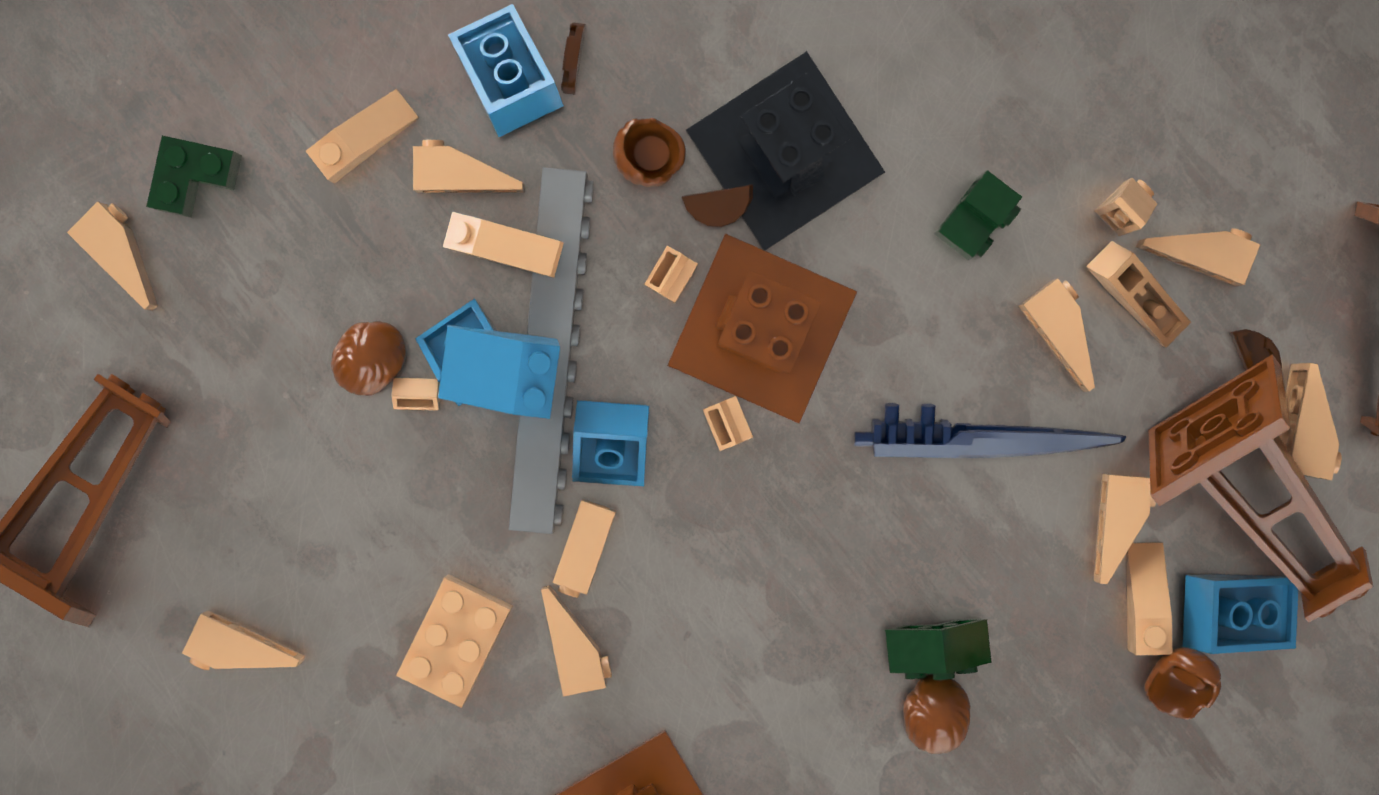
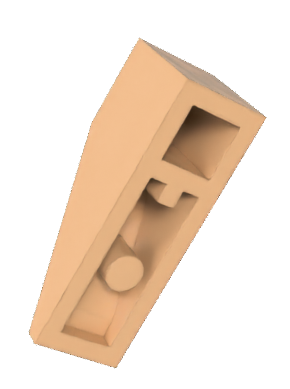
(361, 136)
(450, 171)
(1128, 207)
(503, 244)
(114, 247)
(1216, 254)
(1138, 292)
(1061, 326)
(1122, 513)
(1148, 600)
(227, 645)
(575, 652)

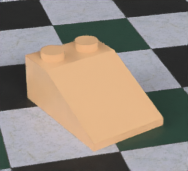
(1312, 433)

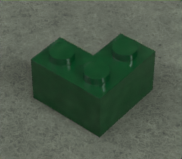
(180, 170)
(979, 212)
(938, 648)

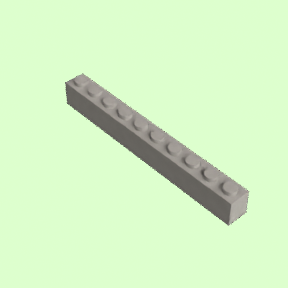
(552, 316)

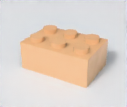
(454, 640)

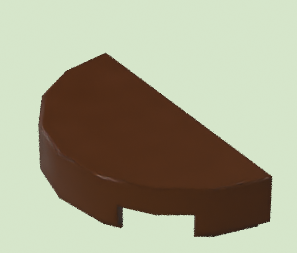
(572, 58)
(719, 206)
(1253, 347)

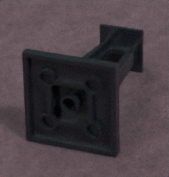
(791, 145)

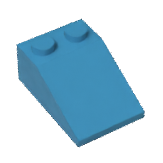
(506, 70)
(499, 371)
(1239, 613)

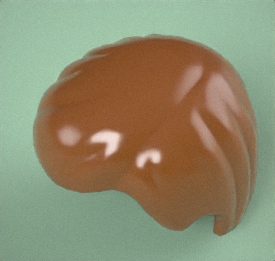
(648, 152)
(368, 357)
(1183, 683)
(937, 715)

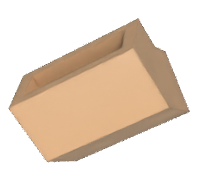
(671, 274)
(415, 394)
(727, 423)

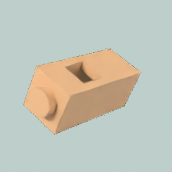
(583, 548)

